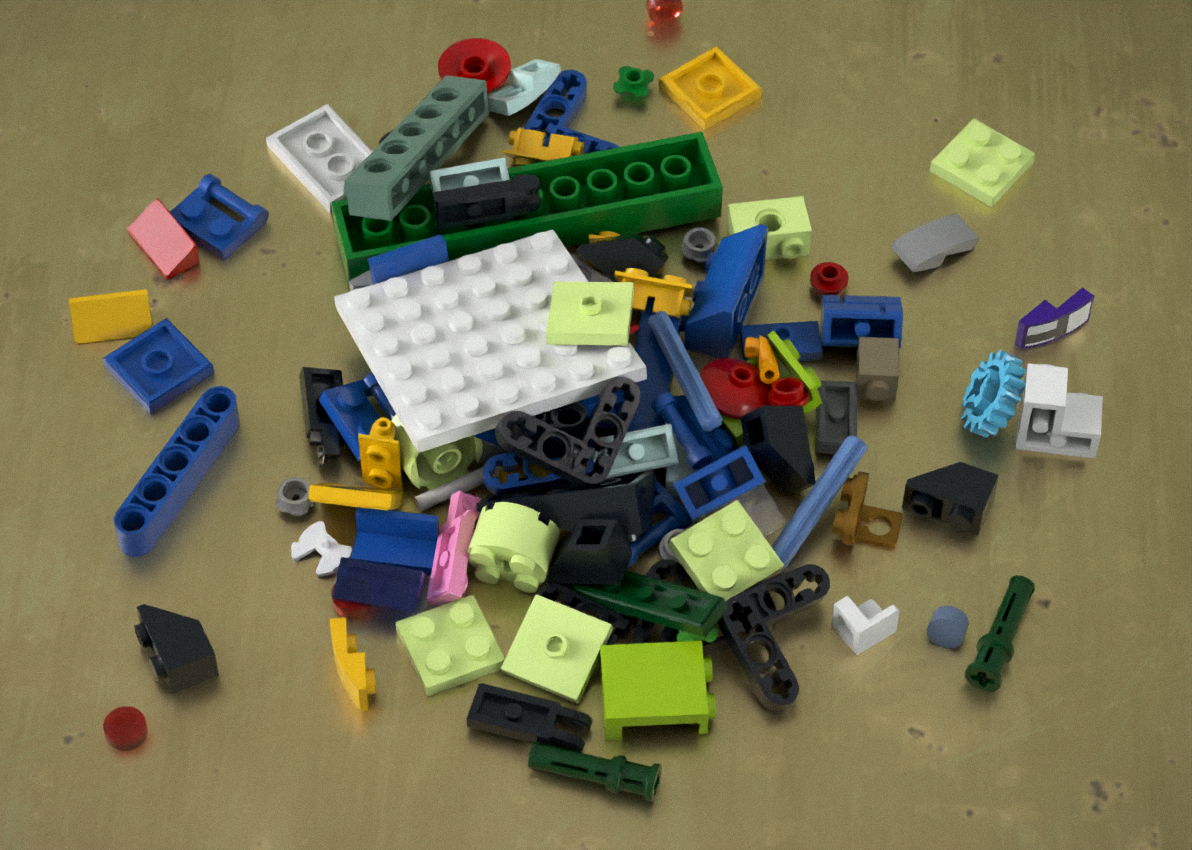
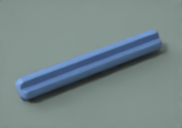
(685, 371)
(818, 498)

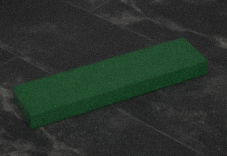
(658, 602)

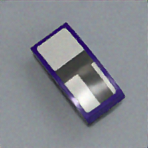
(1050, 323)

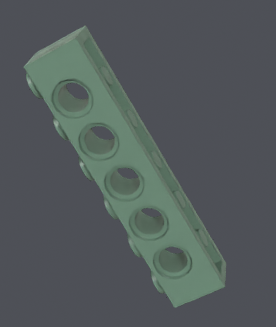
(415, 147)

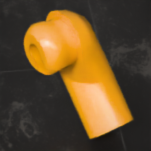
(767, 361)

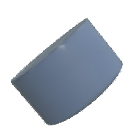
(947, 626)

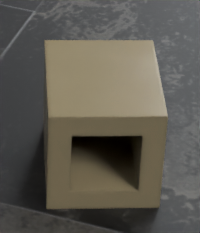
(877, 368)

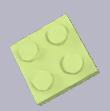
(982, 162)
(726, 553)
(450, 645)

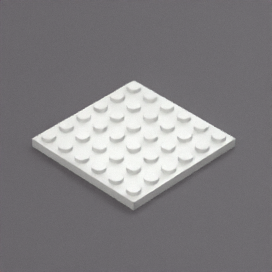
(471, 341)

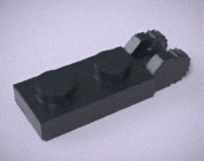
(486, 202)
(526, 718)

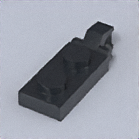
(318, 425)

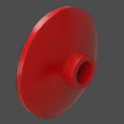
(476, 60)
(735, 386)

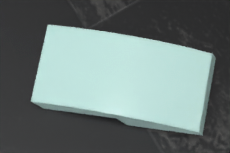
(526, 86)

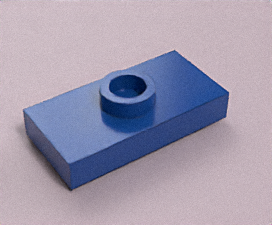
(803, 335)

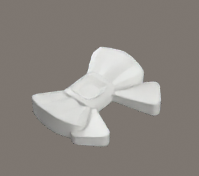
(317, 539)

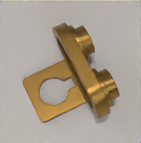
(848, 522)

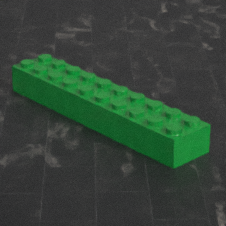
(580, 195)

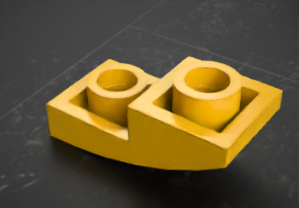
(351, 665)

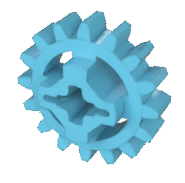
(993, 394)

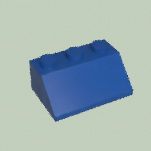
(726, 293)

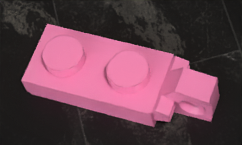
(451, 556)

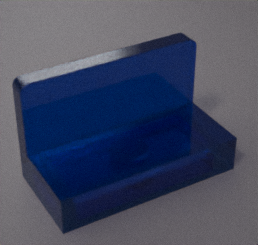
(379, 585)

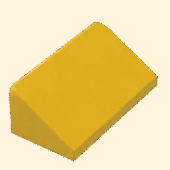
(110, 316)

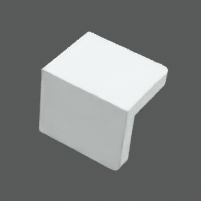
(865, 624)

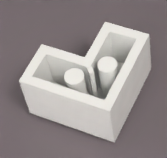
(1053, 418)

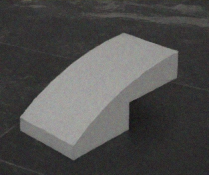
(931, 242)

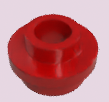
(829, 279)
(788, 392)

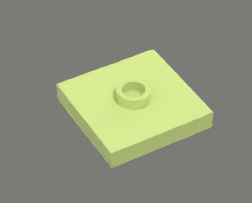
(590, 313)
(556, 648)

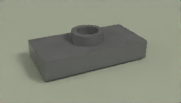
(836, 415)

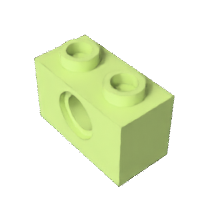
(786, 221)

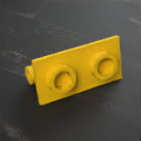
(530, 148)
(667, 292)
(381, 456)

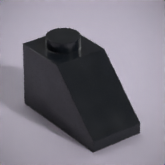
(624, 252)

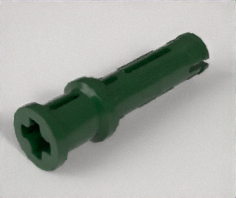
(996, 647)
(615, 773)

